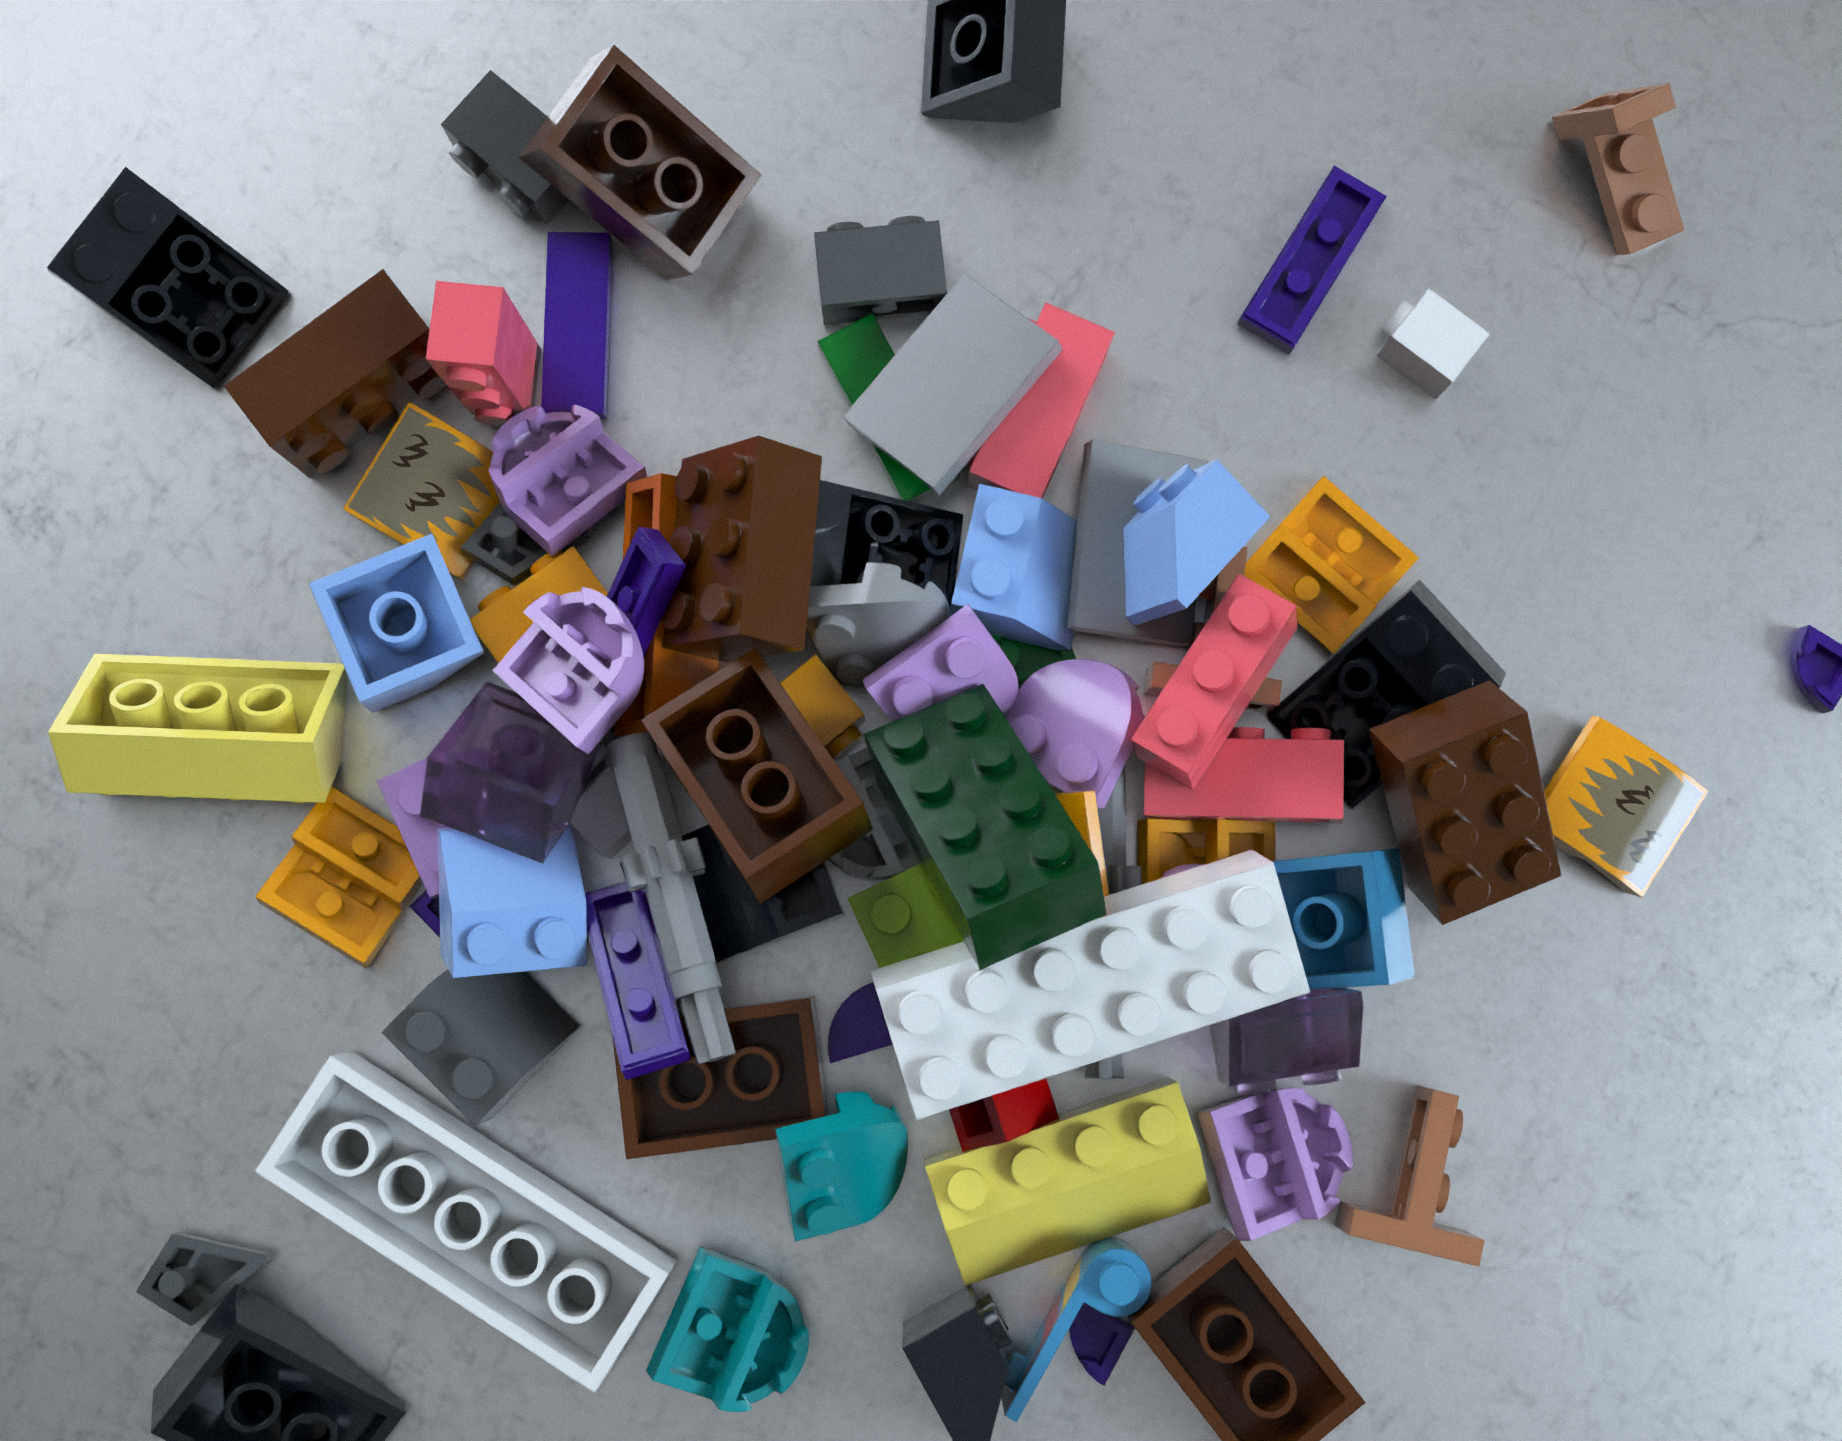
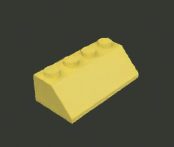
(203, 728)
(1070, 1181)

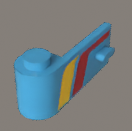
(1107, 1278)

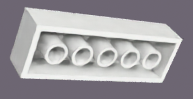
(1142, 973)
(467, 1217)

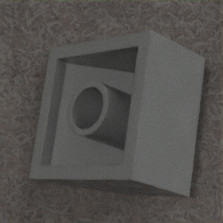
(481, 1037)

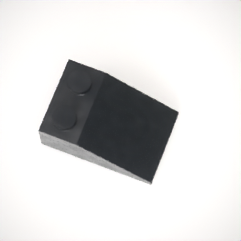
(267, 1379)

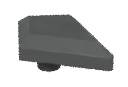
(506, 548)
(197, 1274)

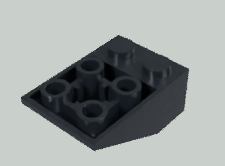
(167, 278)
(877, 528)
(1388, 669)
(736, 917)

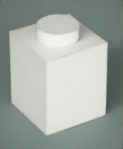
(1430, 342)

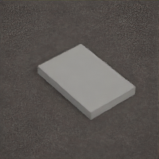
(952, 383)
(1109, 485)

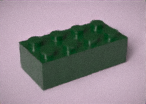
(985, 826)

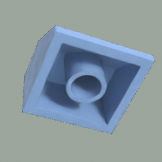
(1184, 538)
(1018, 568)
(397, 623)
(508, 909)

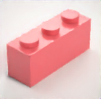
(483, 350)
(1035, 433)
(1215, 681)
(1258, 781)

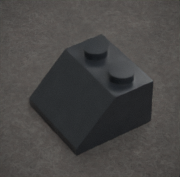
(993, 59)
(961, 1360)

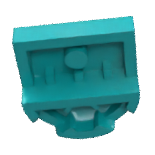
(842, 1165)
(731, 1334)

